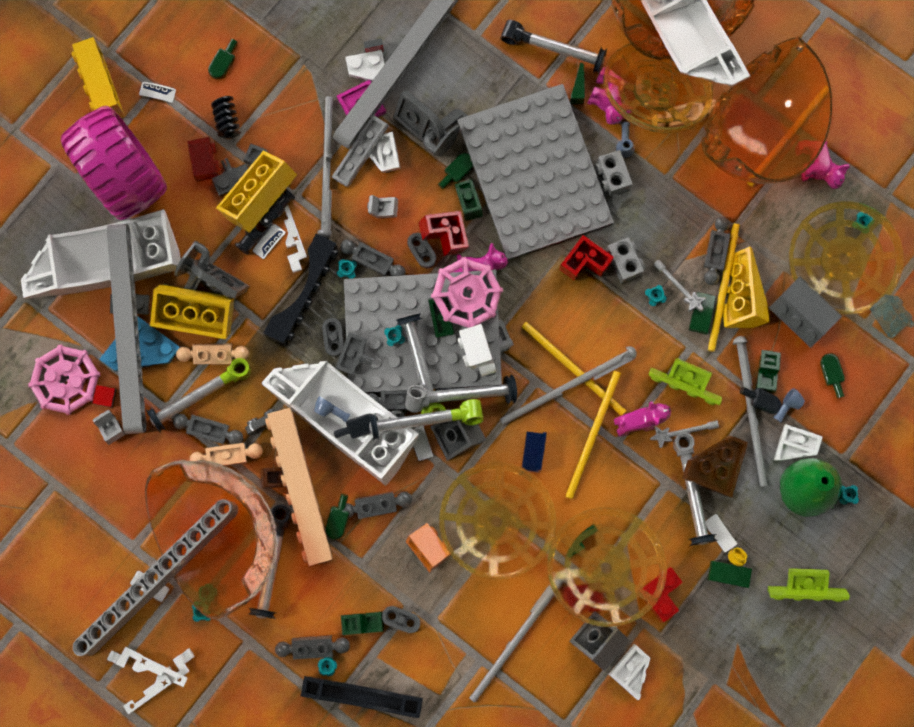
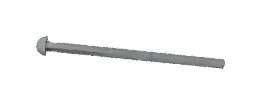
(326, 192)
(741, 342)
(597, 372)
(535, 613)

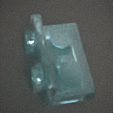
(891, 315)

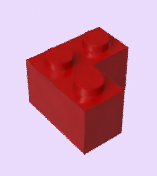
(448, 228)
(586, 254)
(664, 607)

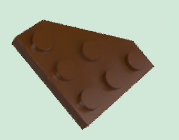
(717, 466)

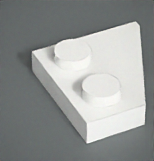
(365, 65)
(386, 154)
(796, 444)
(631, 671)

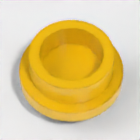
(737, 556)

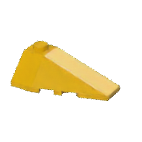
(746, 297)

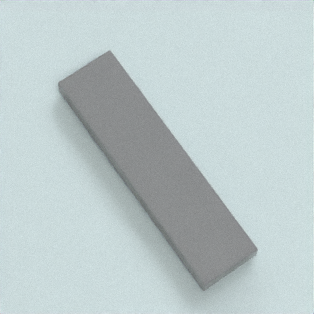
(360, 151)

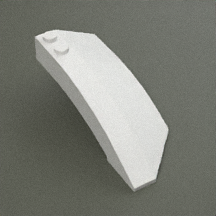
(696, 40)
(81, 258)
(301, 387)

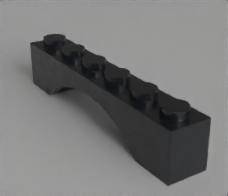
(283, 324)
(362, 696)

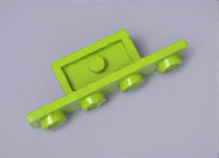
(688, 378)
(808, 585)

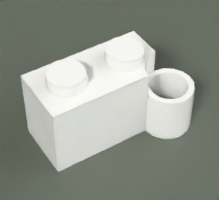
(477, 350)

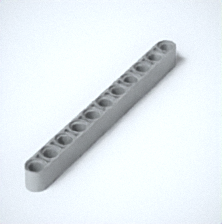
(392, 71)
(126, 329)
(146, 581)

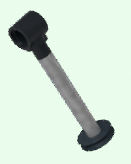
(515, 33)
(266, 592)

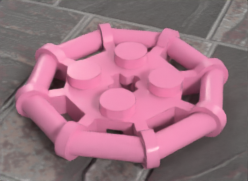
(456, 291)
(64, 368)

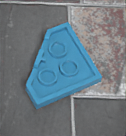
(154, 348)

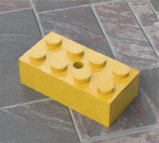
(96, 76)
(256, 191)
(174, 307)

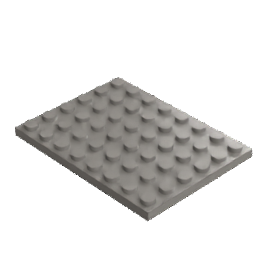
(535, 171)
(379, 301)

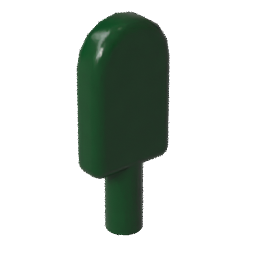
(222, 61)
(457, 170)
(833, 373)
(337, 519)

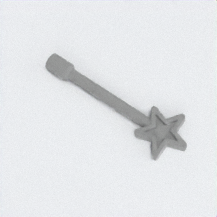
(692, 300)
(664, 435)

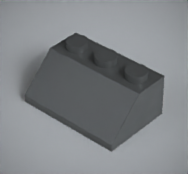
(805, 311)

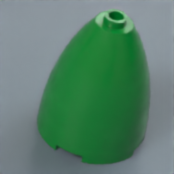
(810, 487)

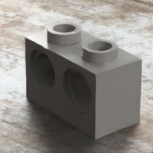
(618, 172)
(620, 261)

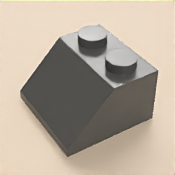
(457, 437)
(599, 643)

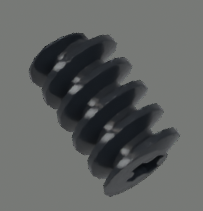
(223, 117)

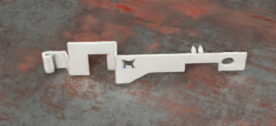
(292, 232)
(139, 667)
(158, 686)

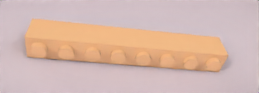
(299, 486)

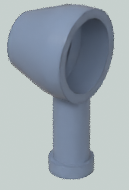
(626, 152)
(792, 400)
(324, 407)

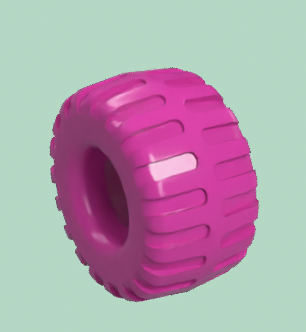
(113, 163)

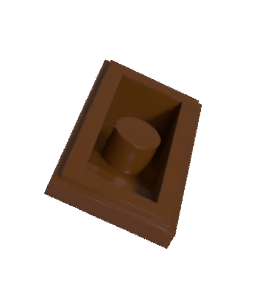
(271, 478)

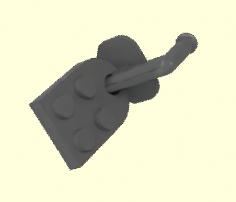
(427, 125)
(211, 274)

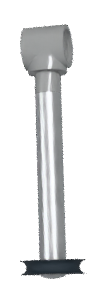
(419, 397)
(693, 493)

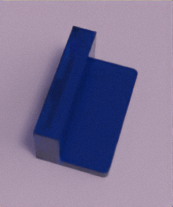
(534, 451)

